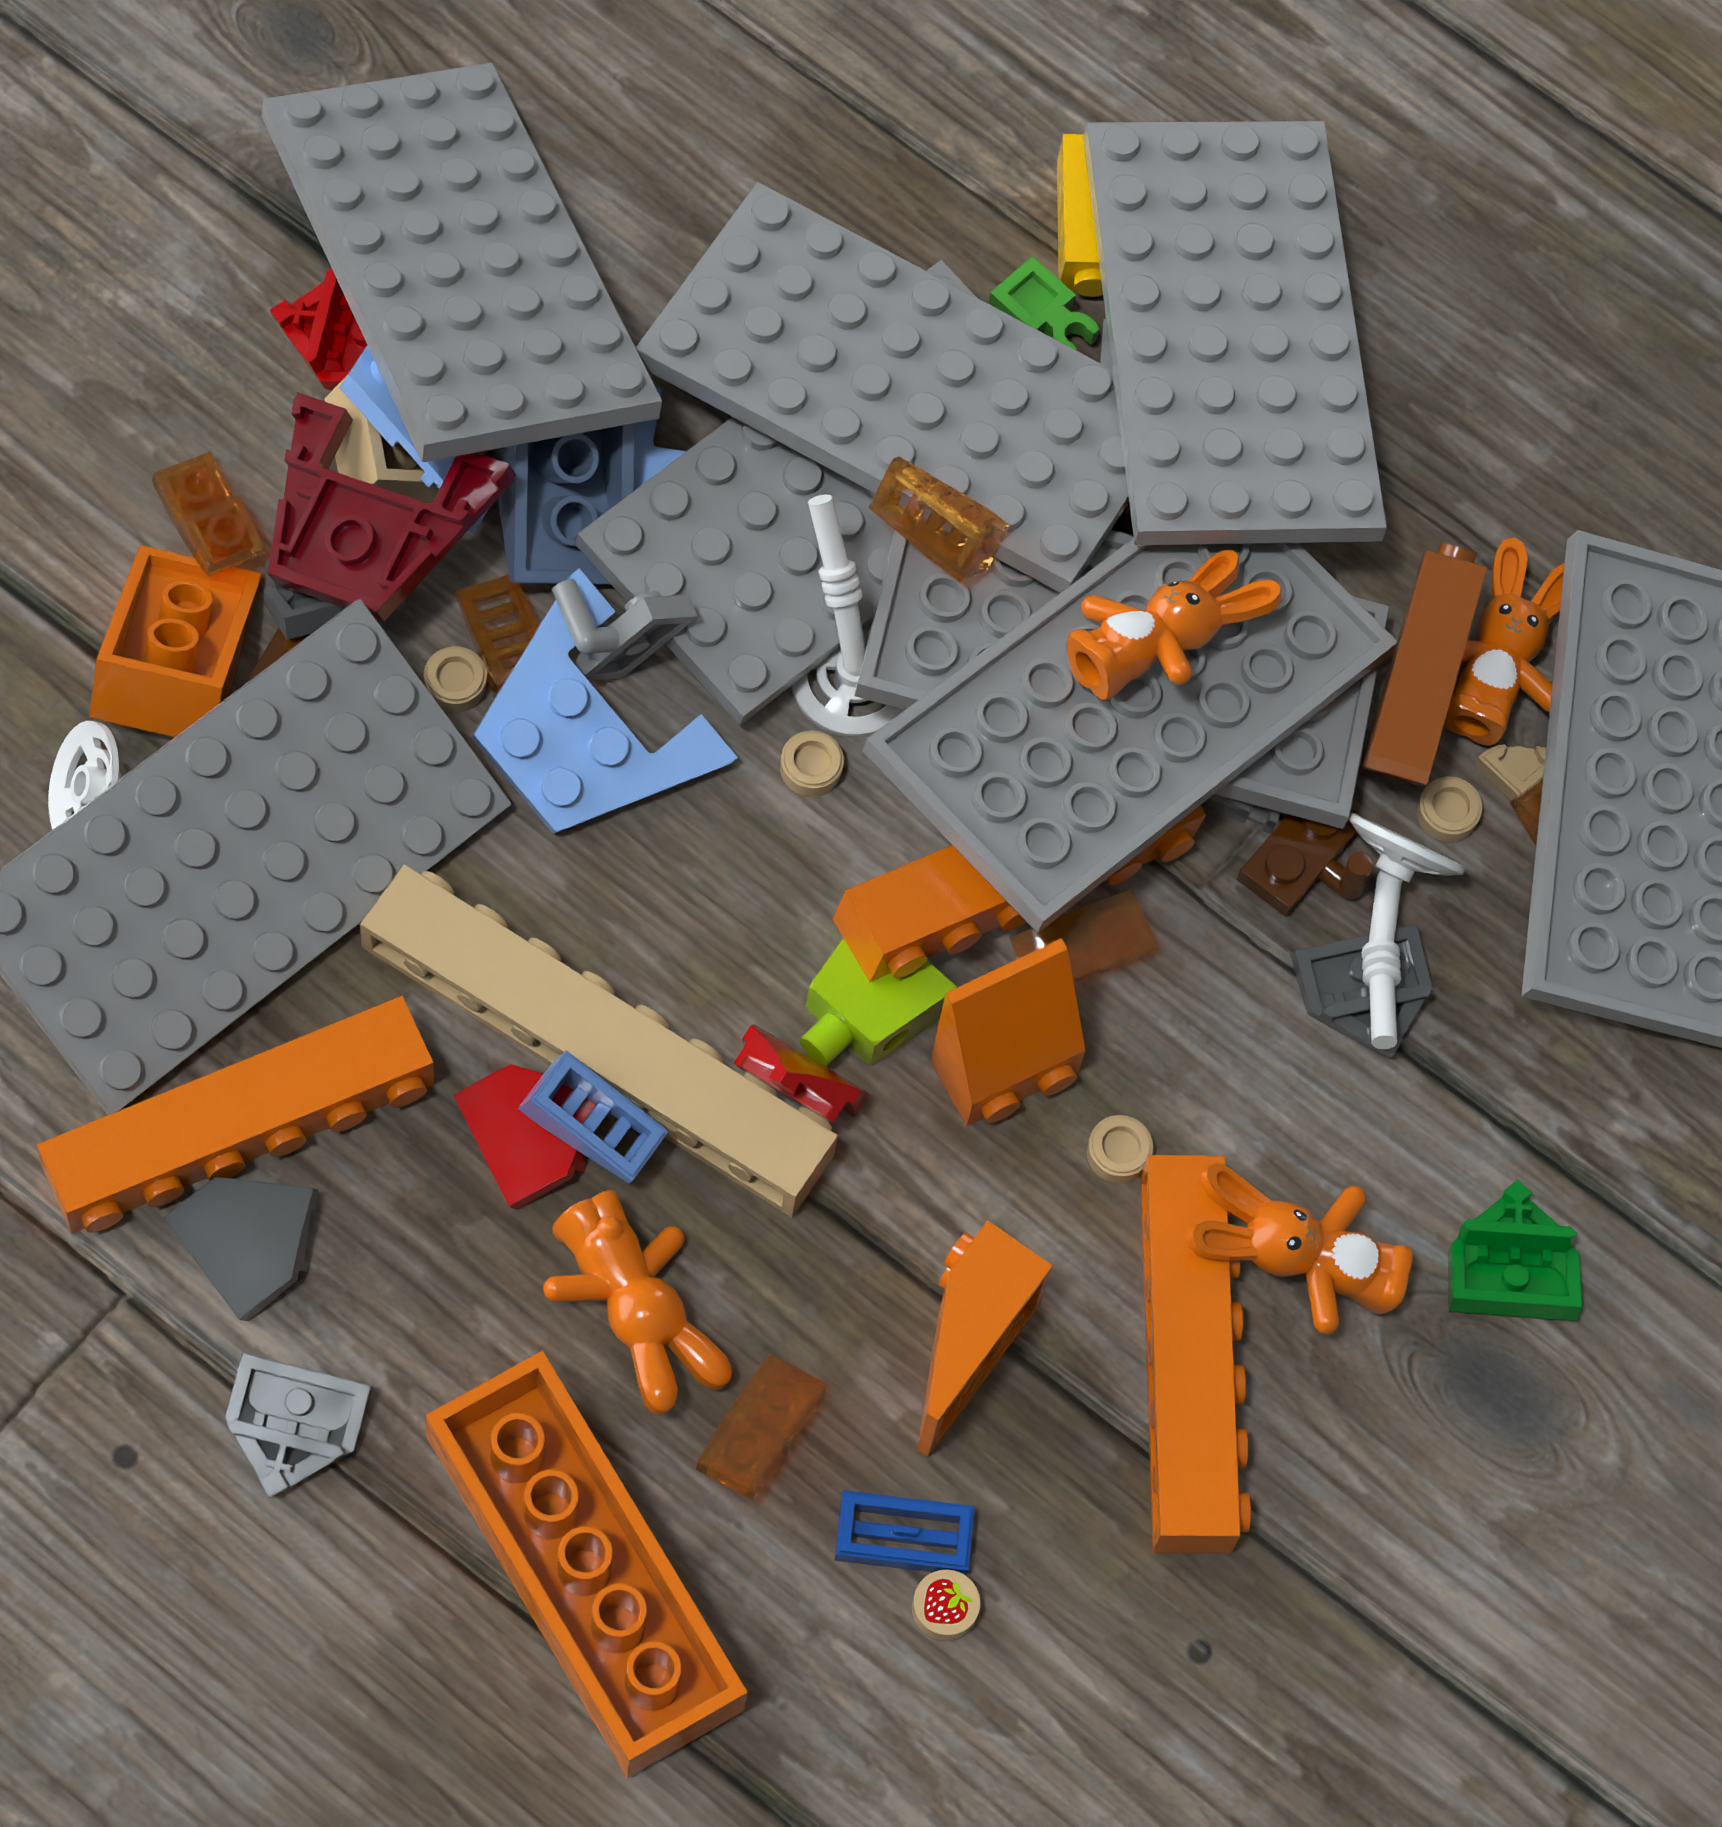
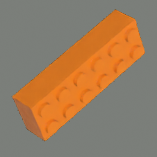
(585, 1564)

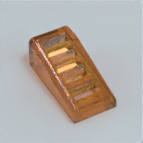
(968, 518)
(484, 638)

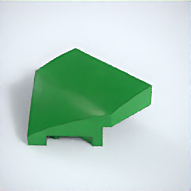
(1515, 1262)

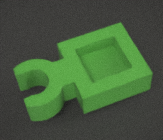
(1043, 303)

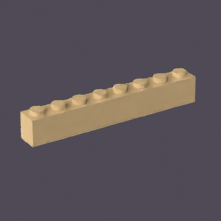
(550, 1008)

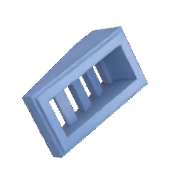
(581, 1136)

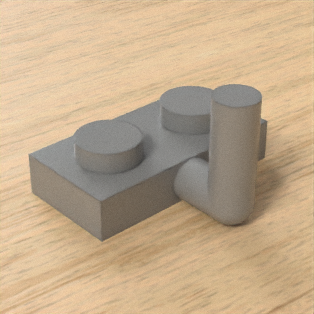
(630, 639)

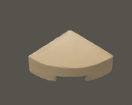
(1512, 767)

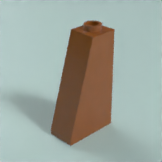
(1425, 666)

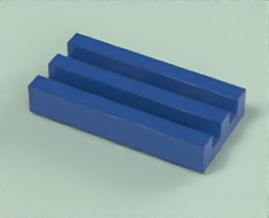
(898, 1557)

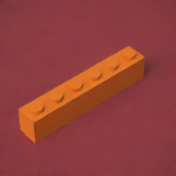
(949, 905)
(237, 1116)
(1190, 1366)

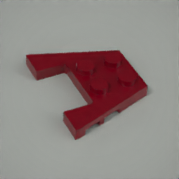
(361, 540)

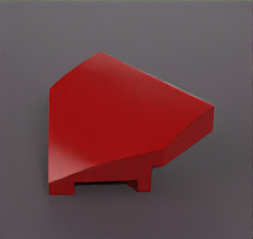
(323, 331)
(798, 1075)
(517, 1150)

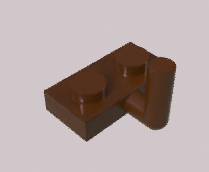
(1299, 856)

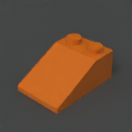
(172, 643)
(1010, 1035)
(986, 1302)

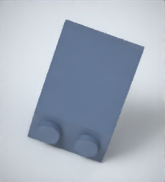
(558, 493)

